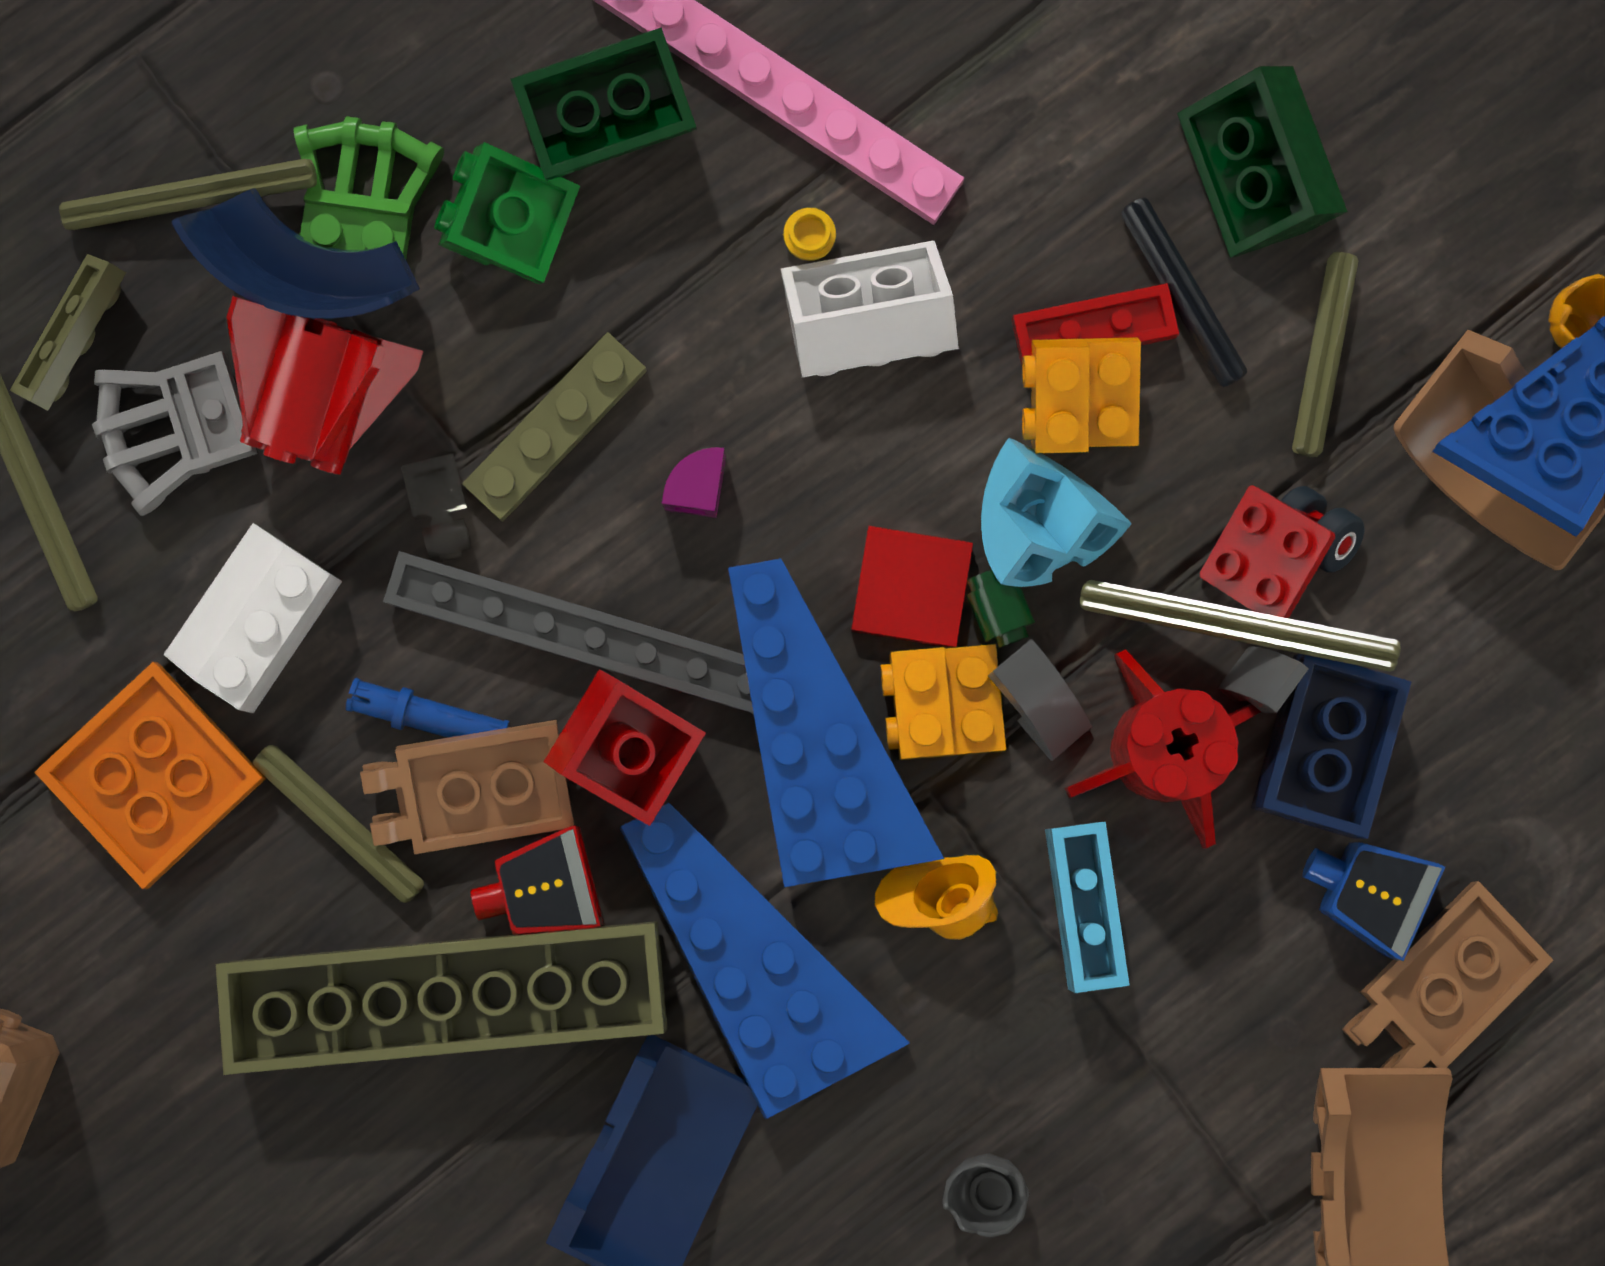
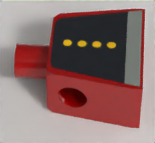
(543, 887)

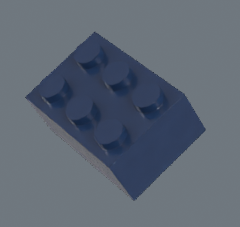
(1332, 747)

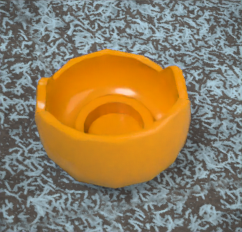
(1577, 309)

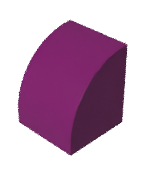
(696, 483)

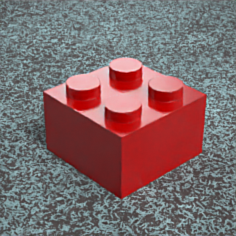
(624, 747)

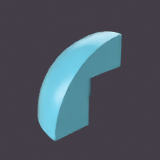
(1042, 518)

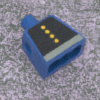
(1375, 893)

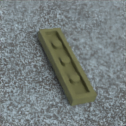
(555, 427)

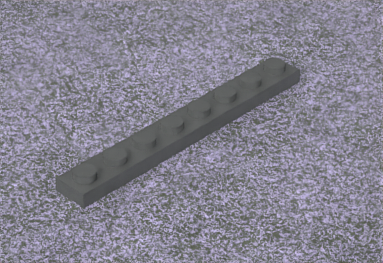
(569, 630)

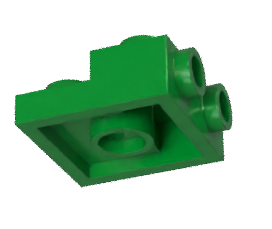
(506, 213)

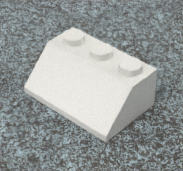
(870, 309)
(252, 619)

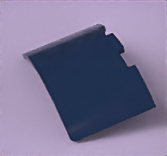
(278, 269)
(659, 1165)

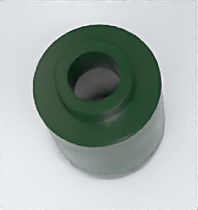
(999, 609)

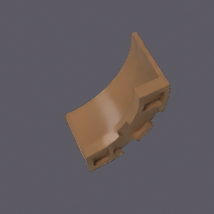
(1463, 384)
(1380, 1166)

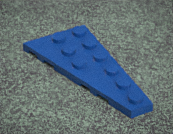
(1544, 436)
(824, 767)
(770, 991)

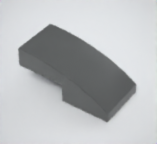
(1263, 679)
(1042, 698)

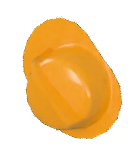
(942, 895)

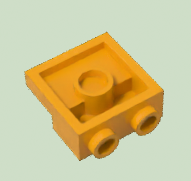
(1082, 394)
(943, 702)

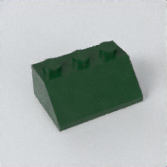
(603, 104)
(1261, 160)

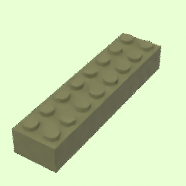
(441, 998)

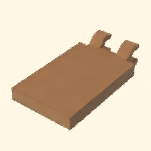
(471, 789)
(1450, 982)

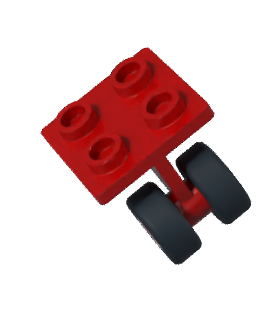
(1277, 547)

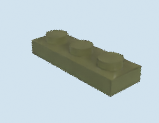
(69, 332)

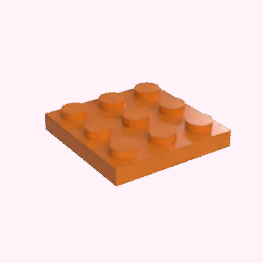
(150, 775)

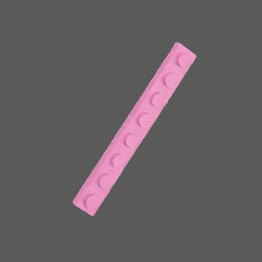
(797, 102)

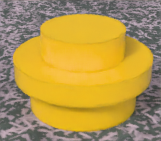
(809, 234)

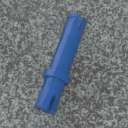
(416, 712)

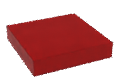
(912, 587)

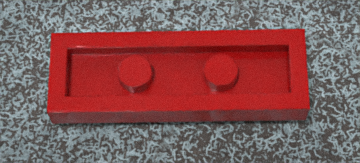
(1129, 314)

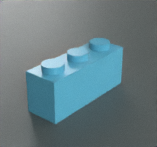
(1087, 907)

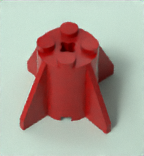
(311, 383)
(1140, 753)

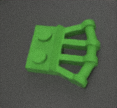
(361, 221)

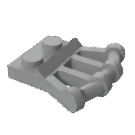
(204, 417)

